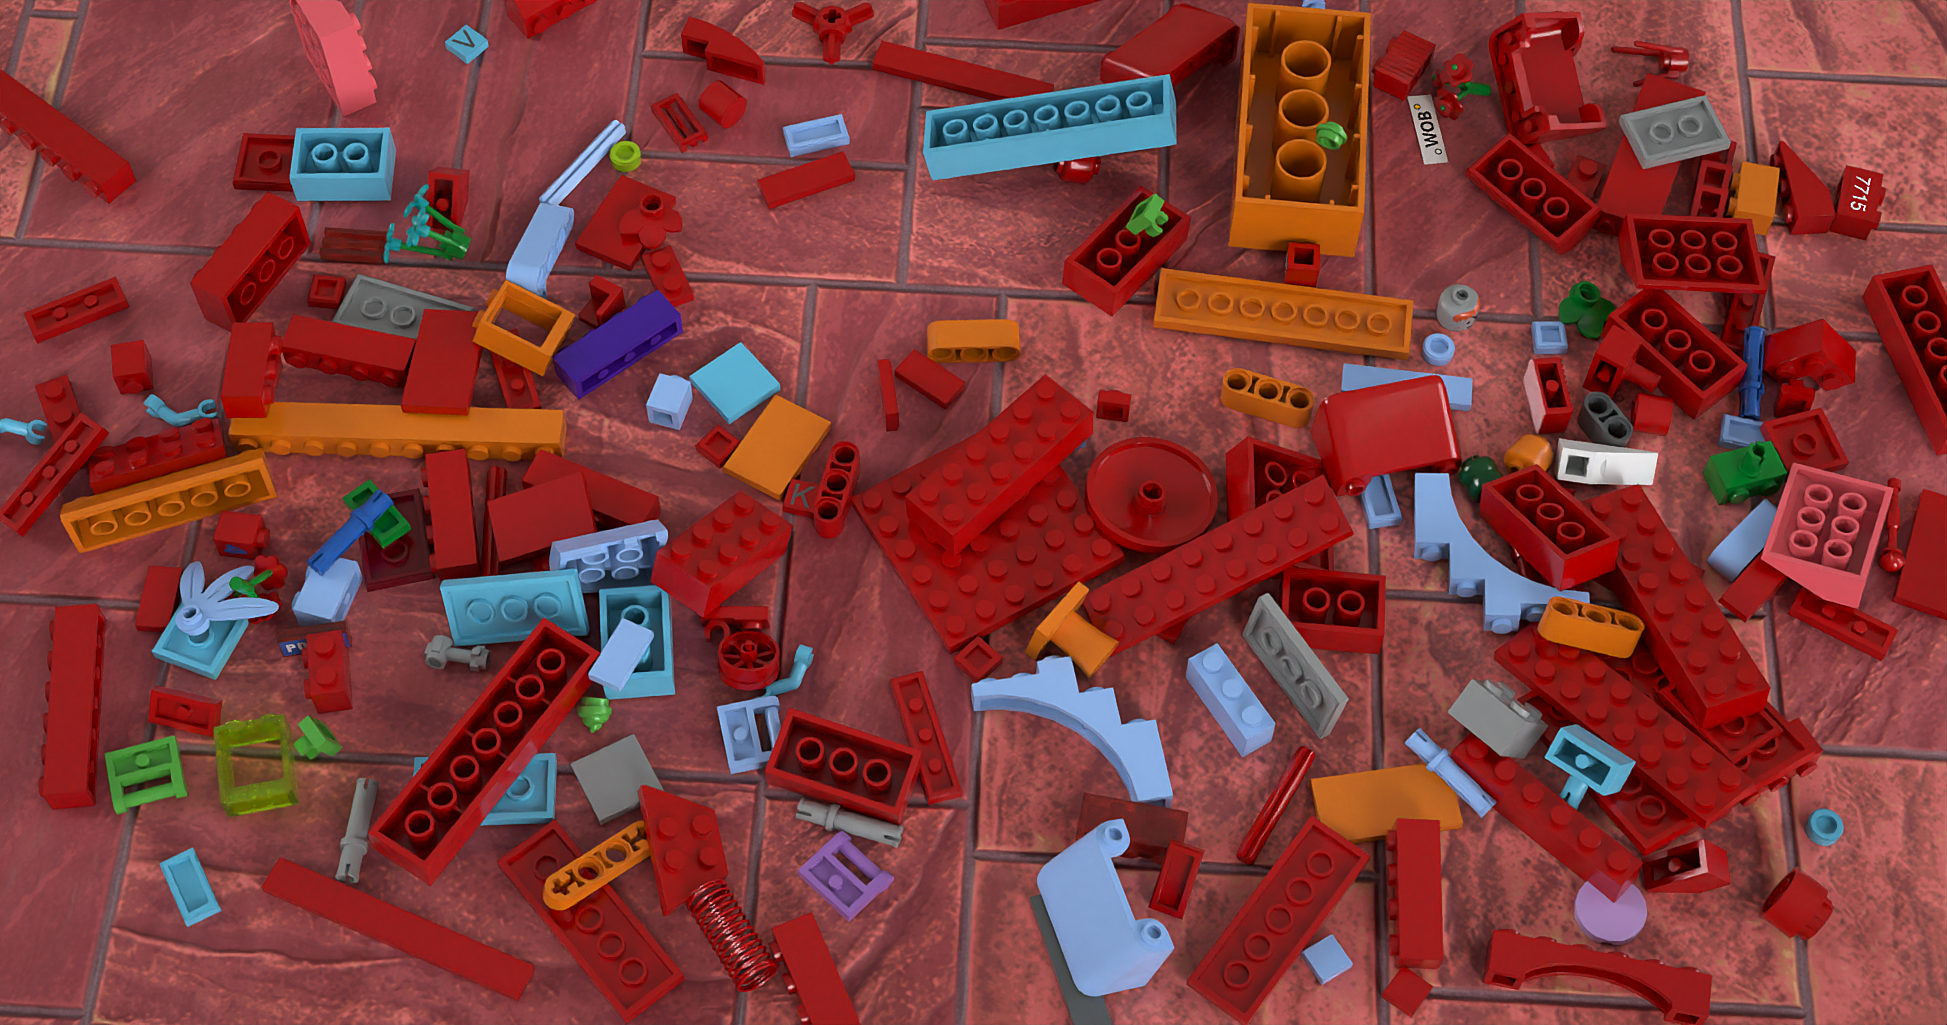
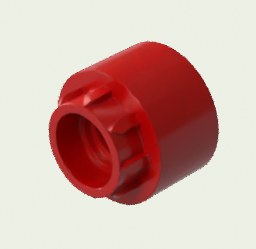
(1797, 905)

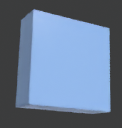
(1549, 337)
(1326, 959)

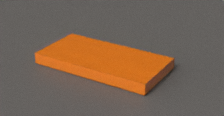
(1369, 802)

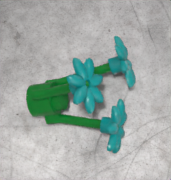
(454, 243)

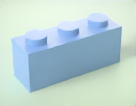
(1230, 700)

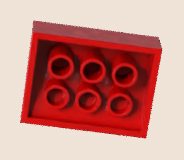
(1691, 253)
(1265, 471)

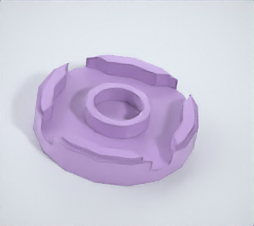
(1610, 921)

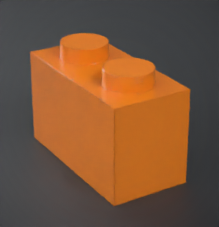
(1754, 195)

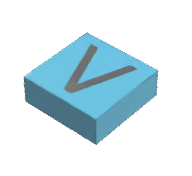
(466, 44)

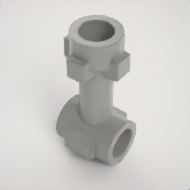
(441, 650)

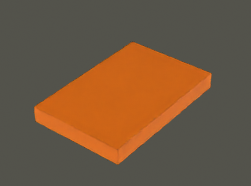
(777, 447)

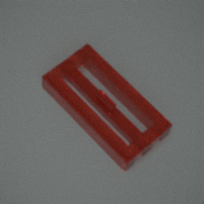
(355, 241)

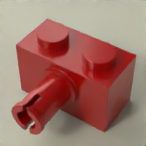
(1616, 363)

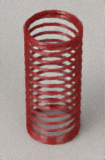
(702, 906)

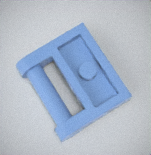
(741, 732)

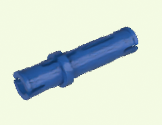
(1751, 383)
(359, 523)

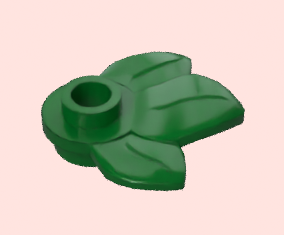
(1585, 309)

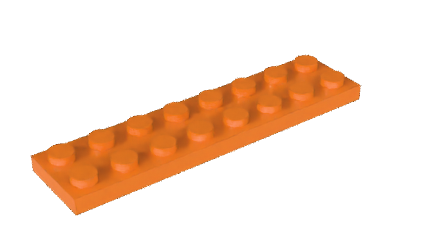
(1284, 314)

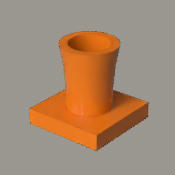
(1073, 634)

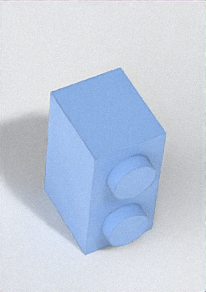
(327, 596)

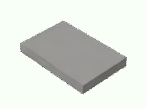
(1674, 132)

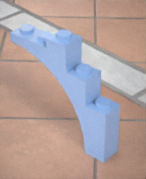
(1471, 569)
(1093, 714)

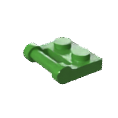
(143, 764)

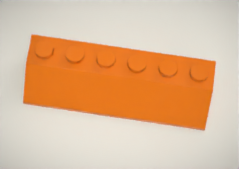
(168, 500)

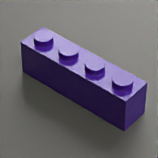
(617, 344)

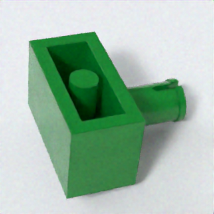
(1745, 473)

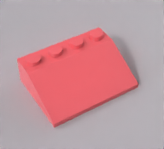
(336, 52)
(1827, 532)

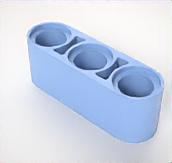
(1744, 542)

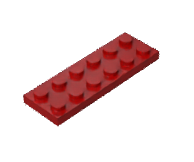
(1278, 921)
(595, 931)

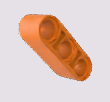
(973, 341)
(1278, 408)
(1590, 627)

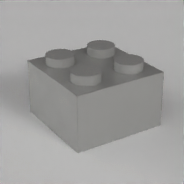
(1498, 718)

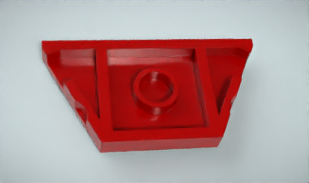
(681, 844)

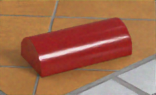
(1534, 194)

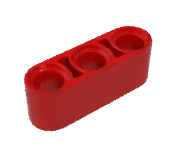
(836, 502)

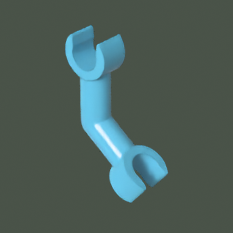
(158, 408)
(24, 429)
(801, 662)

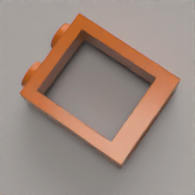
(531, 308)

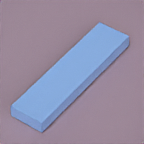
(1359, 376)

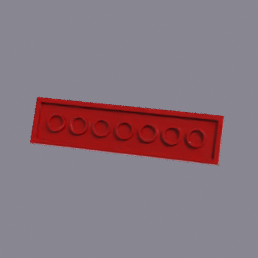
(1218, 564)
(1621, 715)

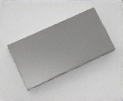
(388, 307)
(1294, 666)

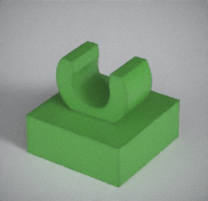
(1147, 215)
(316, 739)

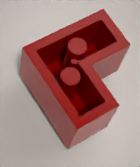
(1813, 352)

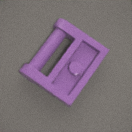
(837, 883)

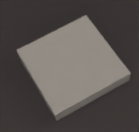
(614, 777)

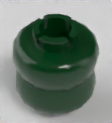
(1476, 473)

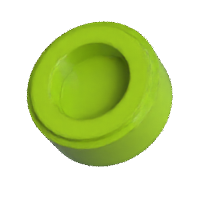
(625, 156)

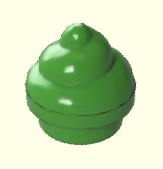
(594, 712)

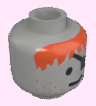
(1458, 307)

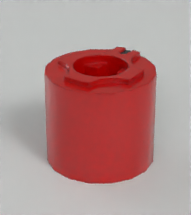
(722, 104)
(1651, 414)

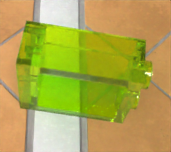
(261, 795)

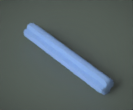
(583, 163)

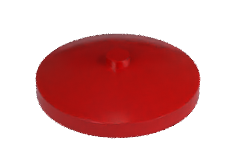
(1150, 494)

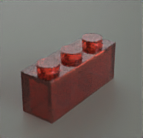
(1148, 825)

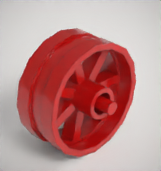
(748, 654)

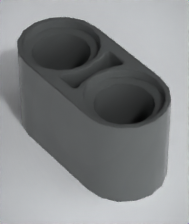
(1606, 423)

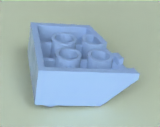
(612, 556)

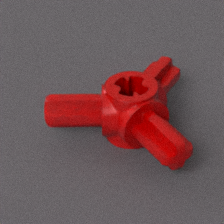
(832, 25)

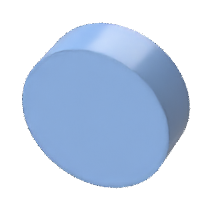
(1438, 349)

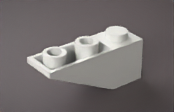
(1603, 464)

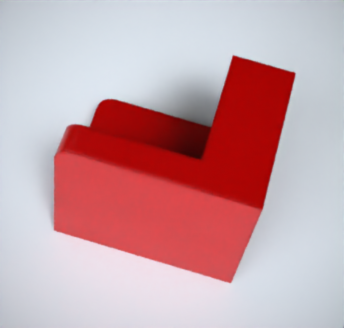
(605, 302)

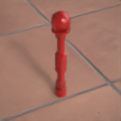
(1892, 556)

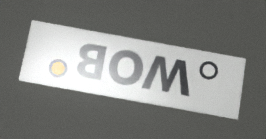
(1427, 129)

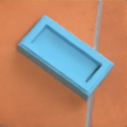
(190, 887)

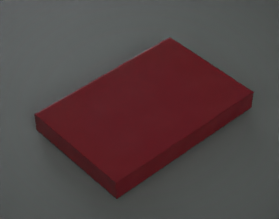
(404, 559)

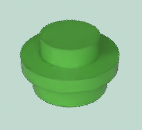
(1330, 135)

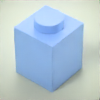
(669, 401)

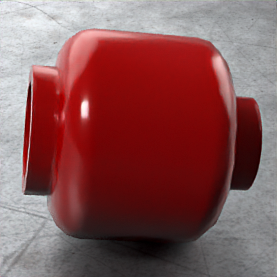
(1078, 170)

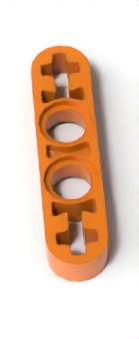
(598, 861)

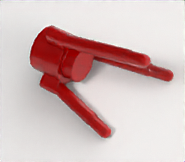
(1670, 58)

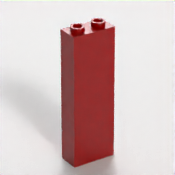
(1628, 185)

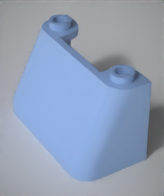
(1093, 918)

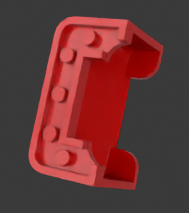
(1174, 46)
(1540, 78)
(1385, 432)

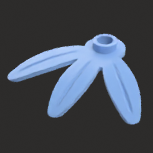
(207, 606)

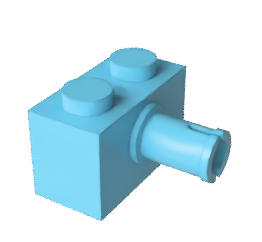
(1589, 764)

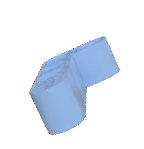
(540, 248)

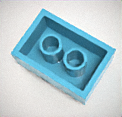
(343, 164)
(650, 609)

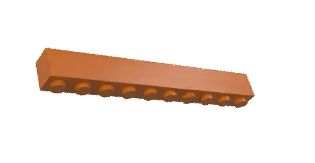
(390, 432)

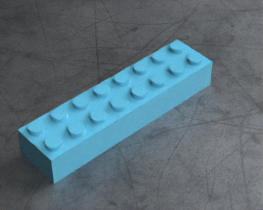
(1050, 127)

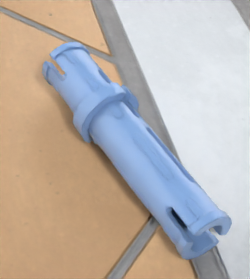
(1445, 767)

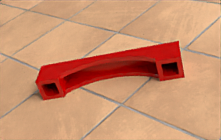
(1677, 992)

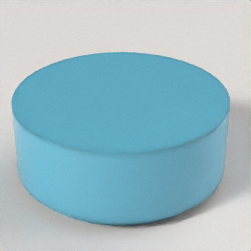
(1824, 827)

